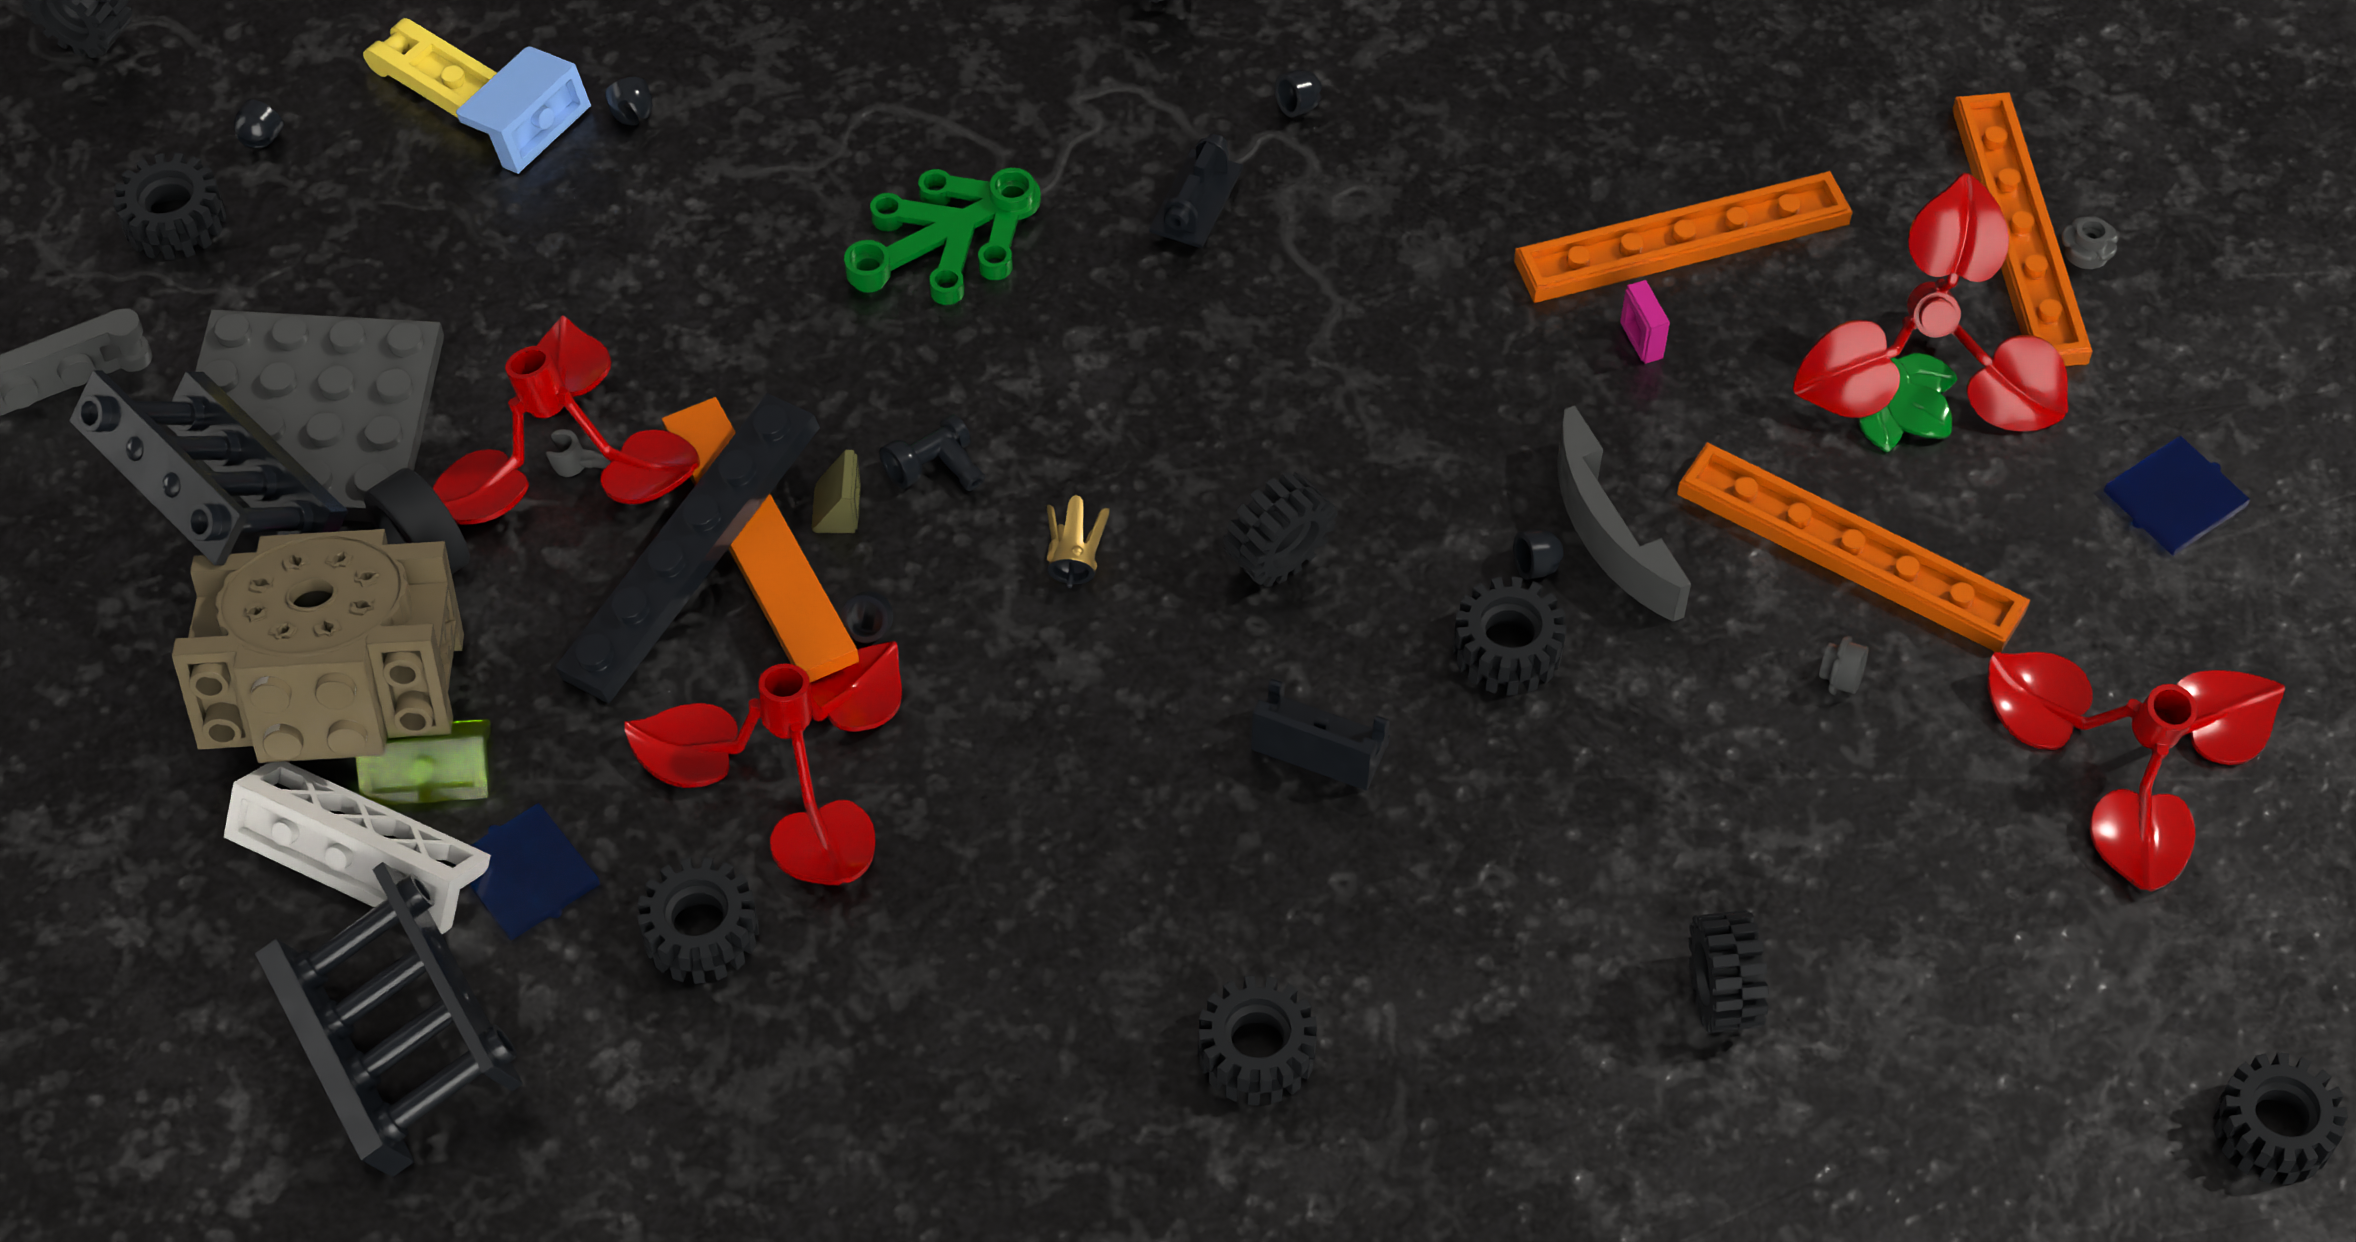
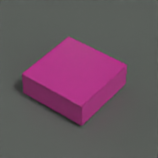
(1644, 322)

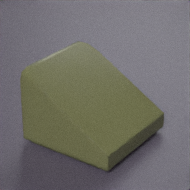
(838, 496)

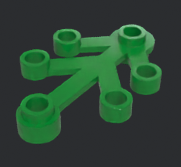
(1006, 199)

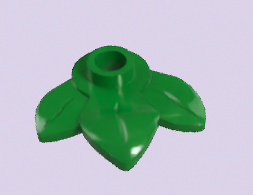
(1916, 405)

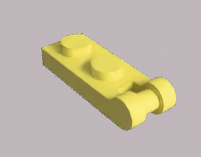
(429, 65)

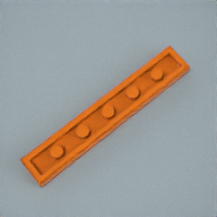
(1682, 236)
(2034, 262)
(1854, 547)
(772, 560)

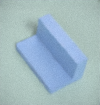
(526, 106)

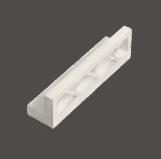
(344, 848)

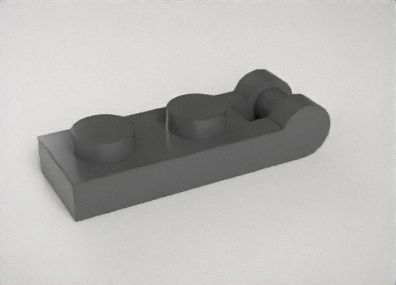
(70, 357)

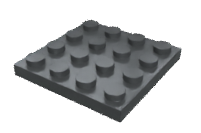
(329, 390)

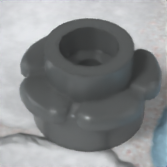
(2089, 242)
(1844, 665)

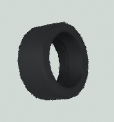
(415, 514)

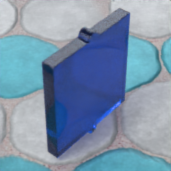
(2176, 495)
(530, 872)

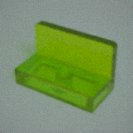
(429, 767)

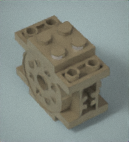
(320, 646)

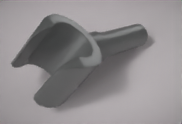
(572, 457)

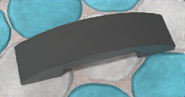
(1643, 571)

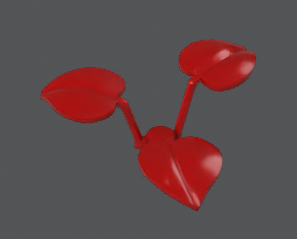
(1951, 236)
(545, 381)
(693, 746)
(2142, 833)

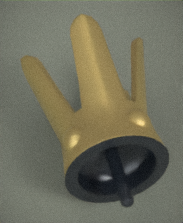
(1068, 556)

